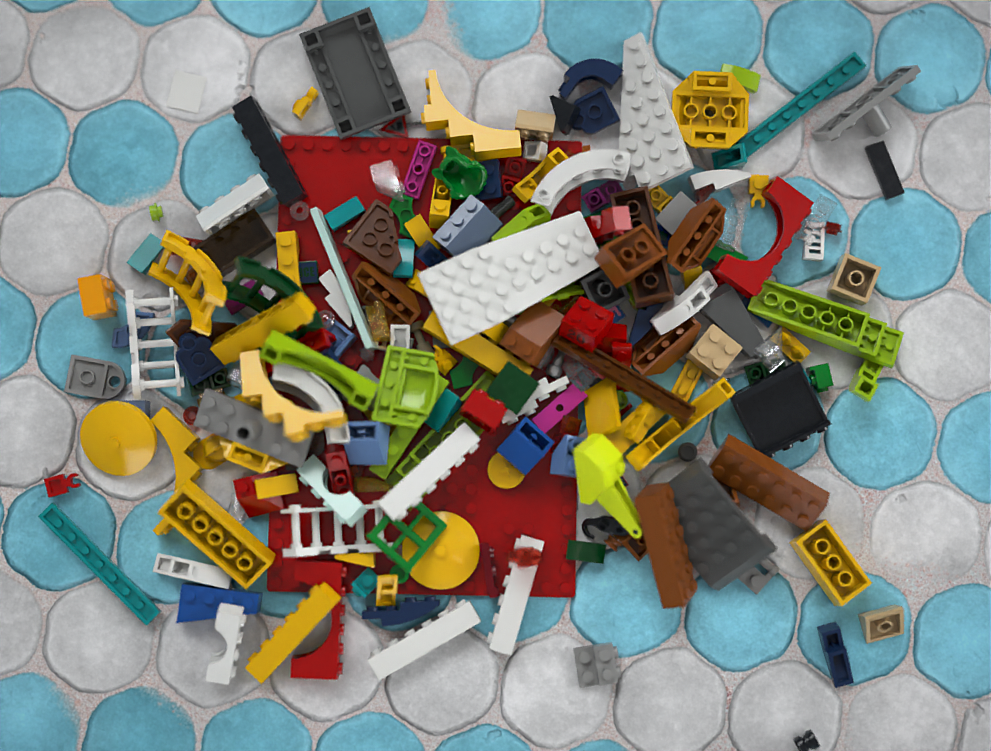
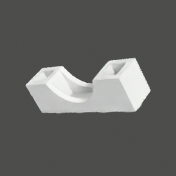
(228, 623)

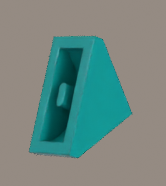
(731, 158)

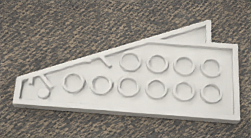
(648, 121)

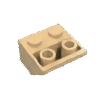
(535, 125)

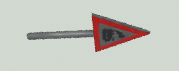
(399, 127)

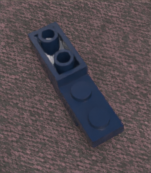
(410, 610)

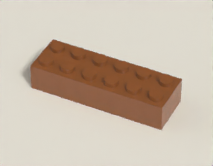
(768, 483)
(666, 545)

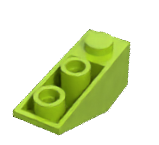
(526, 219)

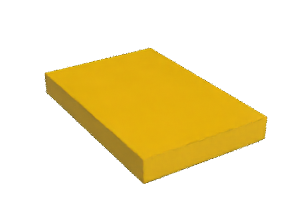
(602, 408)

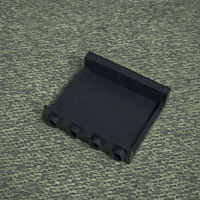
(779, 410)

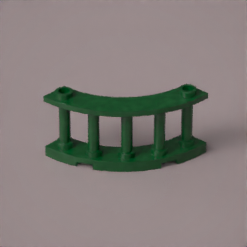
(273, 279)

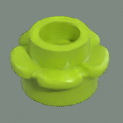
(155, 212)

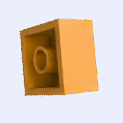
(97, 297)

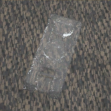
(816, 219)
(733, 225)

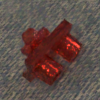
(525, 556)

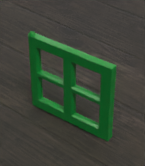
(407, 531)

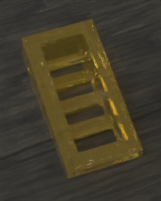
(370, 484)

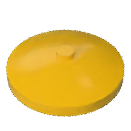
(118, 438)
(451, 555)

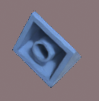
(343, 341)

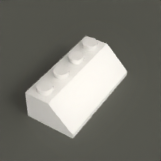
(235, 204)

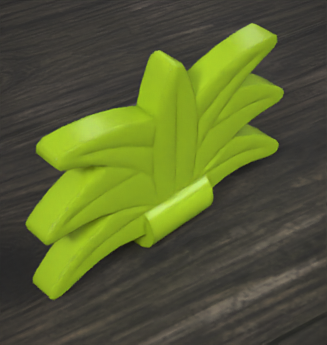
(565, 292)

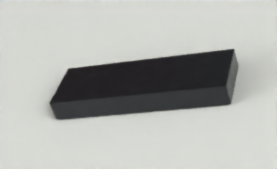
(884, 170)

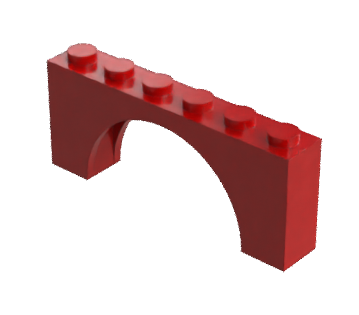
(790, 210)
(325, 660)

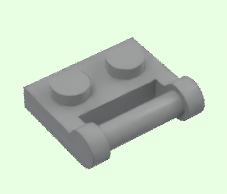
(755, 579)

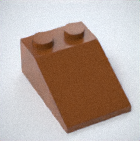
(630, 255)
(533, 332)

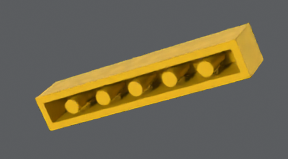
(254, 332)
(477, 349)
(291, 634)

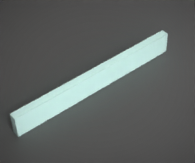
(343, 278)

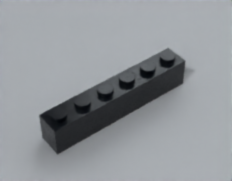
(269, 151)

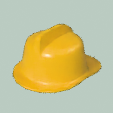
(209, 452)

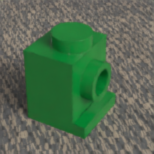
(820, 377)

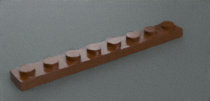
(628, 379)

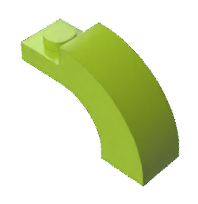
(864, 380)

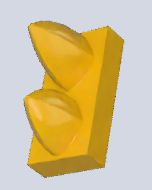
(792, 347)

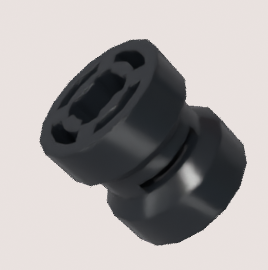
(808, 741)

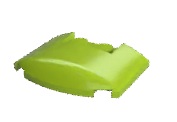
(406, 387)

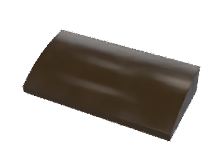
(242, 238)

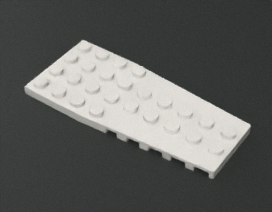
(508, 275)

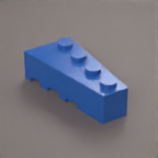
(203, 601)

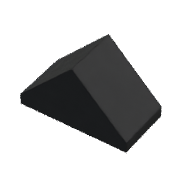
(565, 113)

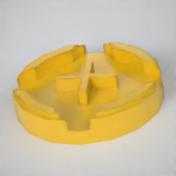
(503, 472)

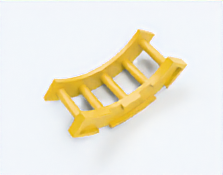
(207, 272)

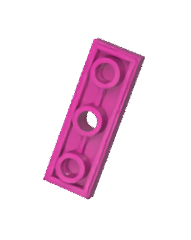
(422, 158)
(550, 416)

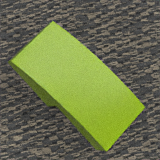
(747, 78)

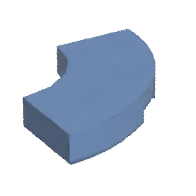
(122, 334)

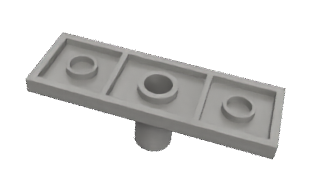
(867, 106)
(249, 427)

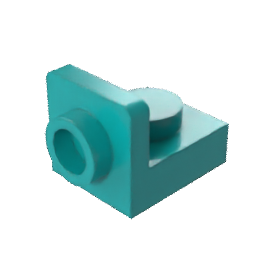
(365, 583)

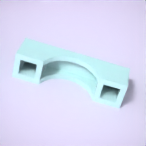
(346, 505)

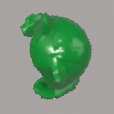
(461, 174)

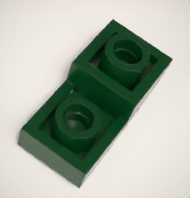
(758, 371)
(214, 381)
(585, 551)

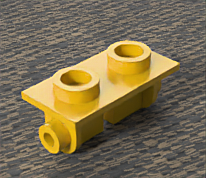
(643, 414)

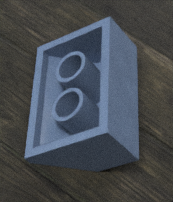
(467, 228)

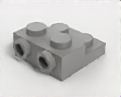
(597, 664)

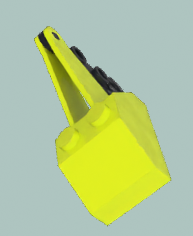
(598, 478)

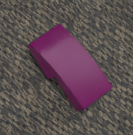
(600, 195)

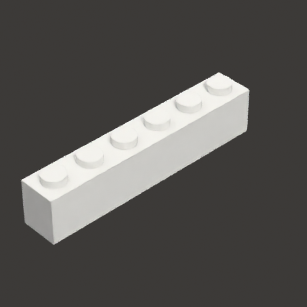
(429, 471)
(513, 601)
(424, 639)

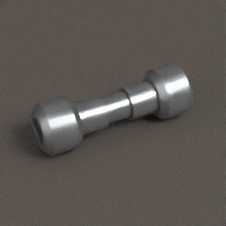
(554, 370)

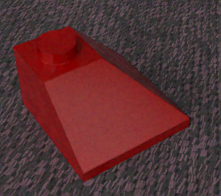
(247, 496)

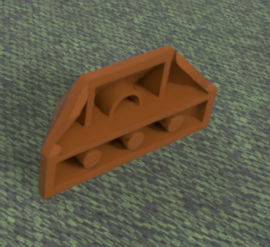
(696, 235)
(398, 300)
(657, 352)

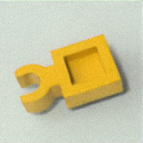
(302, 106)
(756, 185)
(444, 360)

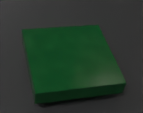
(512, 387)

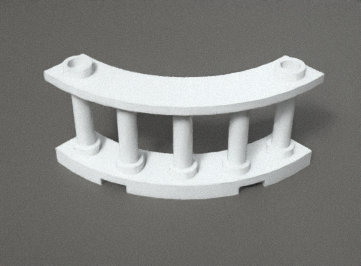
(579, 170)
(137, 344)
(313, 392)
(339, 545)

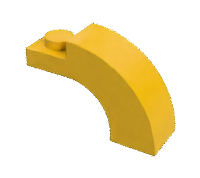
(527, 186)

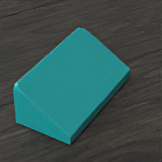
(345, 213)

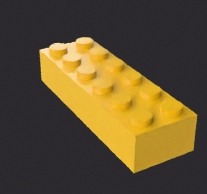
(217, 533)

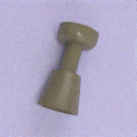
(422, 345)

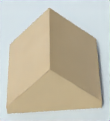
(882, 623)

